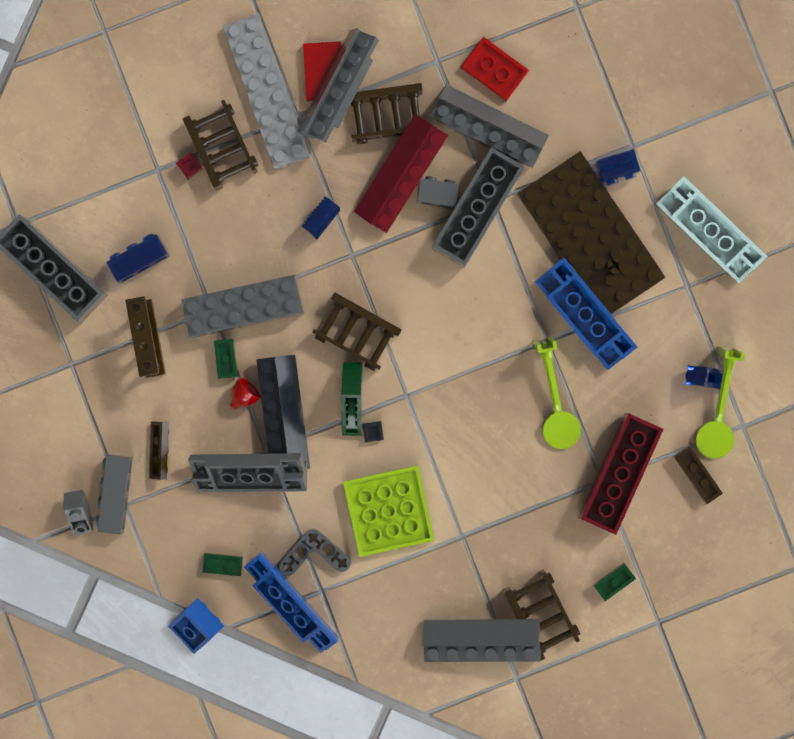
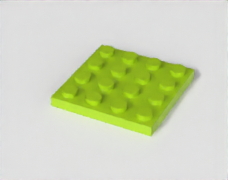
(388, 511)

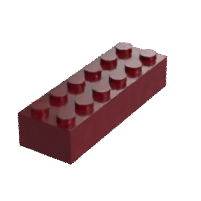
(620, 473)

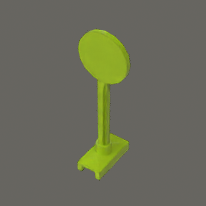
(561, 427)
(715, 437)

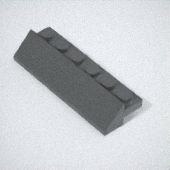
(339, 86)
(489, 126)
(249, 472)
(482, 640)

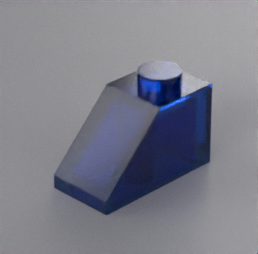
(703, 377)

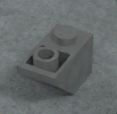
(77, 512)

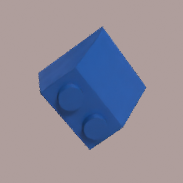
(196, 626)

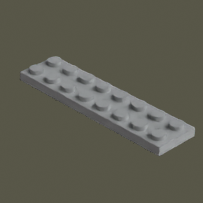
(266, 91)

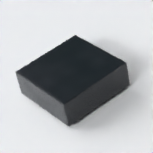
(373, 431)

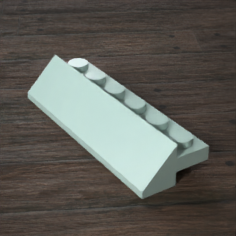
(711, 229)

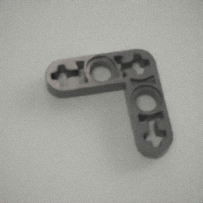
(310, 547)

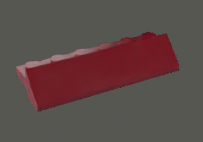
(400, 173)

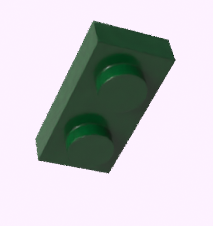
(225, 358)
(222, 564)
(614, 582)

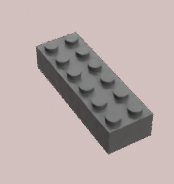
(477, 207)
(51, 268)
(242, 306)

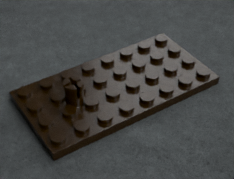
(591, 232)

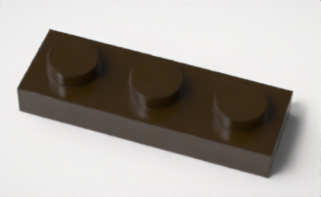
(159, 450)
(698, 475)

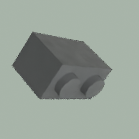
(438, 193)

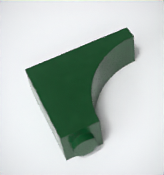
(351, 399)

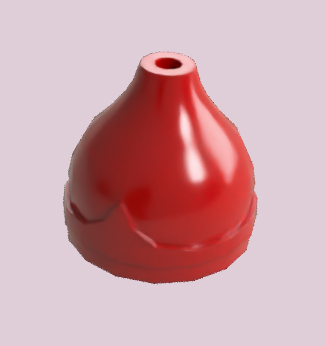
(243, 394)

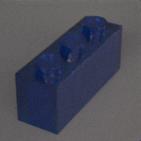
(137, 258)

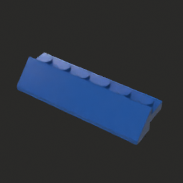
(585, 314)
(290, 603)

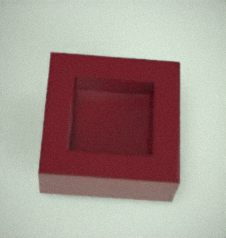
(189, 165)

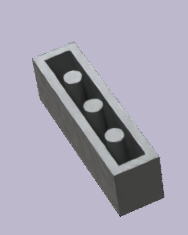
(114, 494)

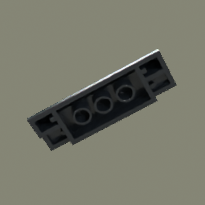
(282, 406)

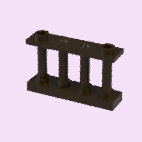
(375, 96)
(209, 160)
(356, 313)
(145, 337)
(522, 613)

